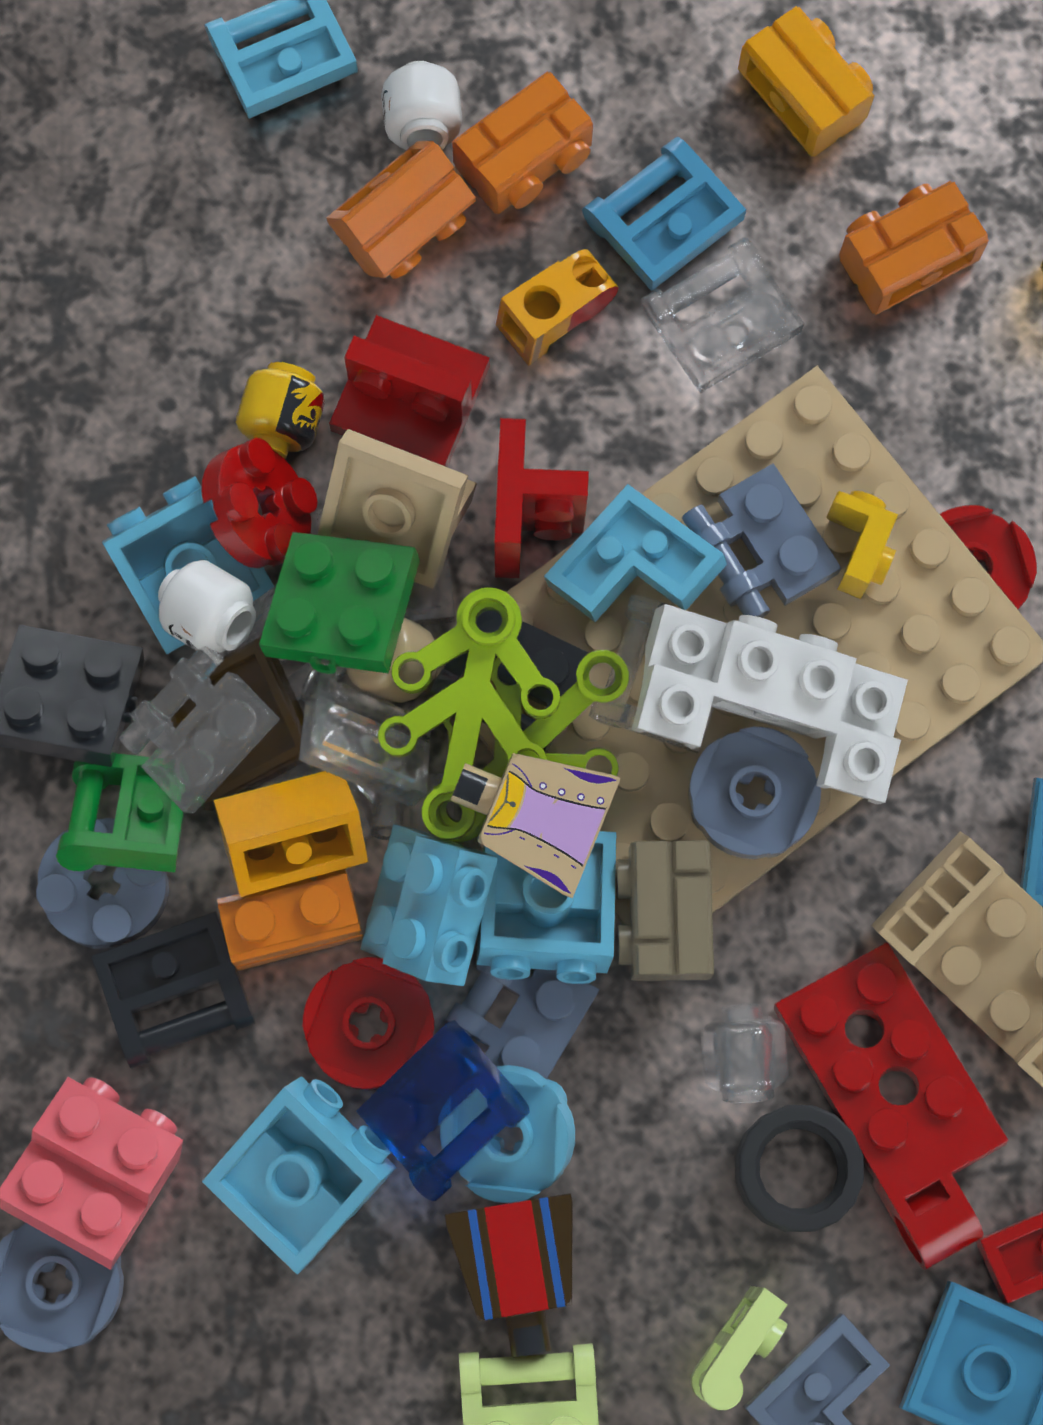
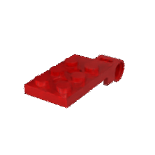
(908, 1146)

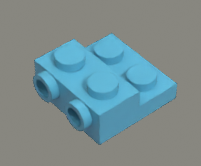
(168, 540)
(428, 906)
(540, 928)
(300, 1172)

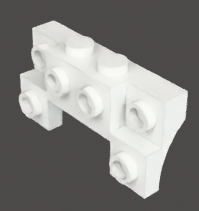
(775, 681)

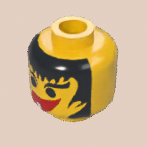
(281, 407)

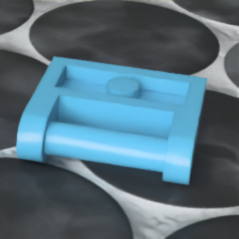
(286, 62)

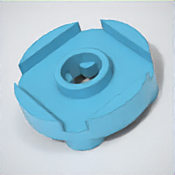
(536, 1159)

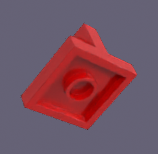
(409, 390)
(532, 500)

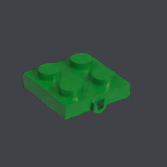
(340, 603)

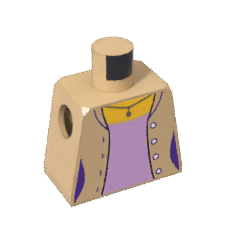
(540, 815)

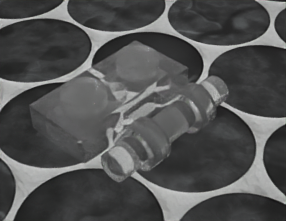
(209, 740)

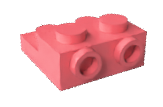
(91, 1170)

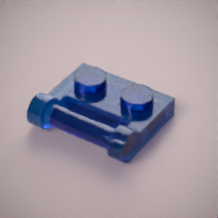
(427, 1094)

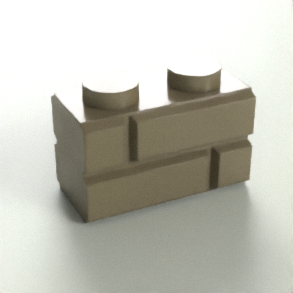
(668, 910)

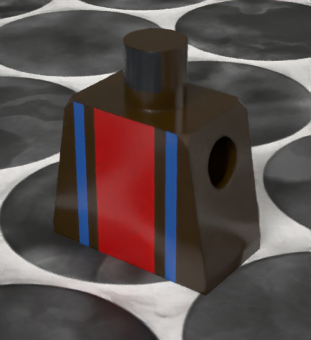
(517, 1264)

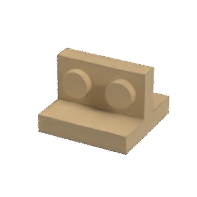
(395, 500)

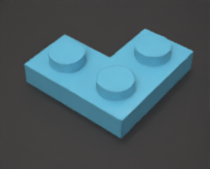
(632, 541)

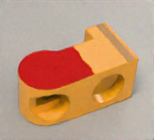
(554, 304)

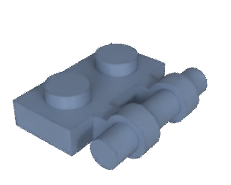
(778, 537)
(536, 1025)

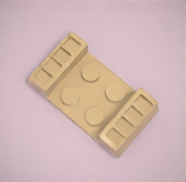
(977, 944)

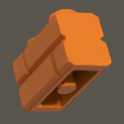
(524, 144)
(403, 211)
(912, 245)
(290, 920)

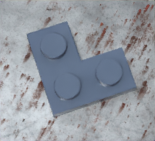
(820, 1379)

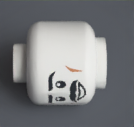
(421, 105)
(206, 607)

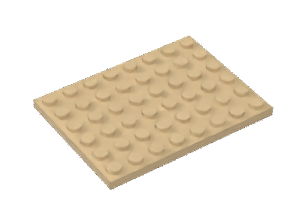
(929, 621)

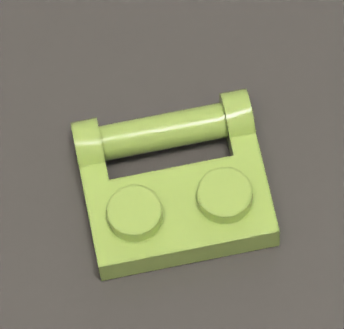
(748, 1331)
(529, 1369)

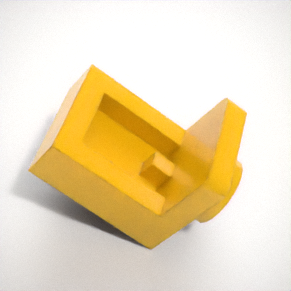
(870, 556)

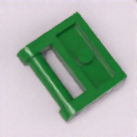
(145, 822)

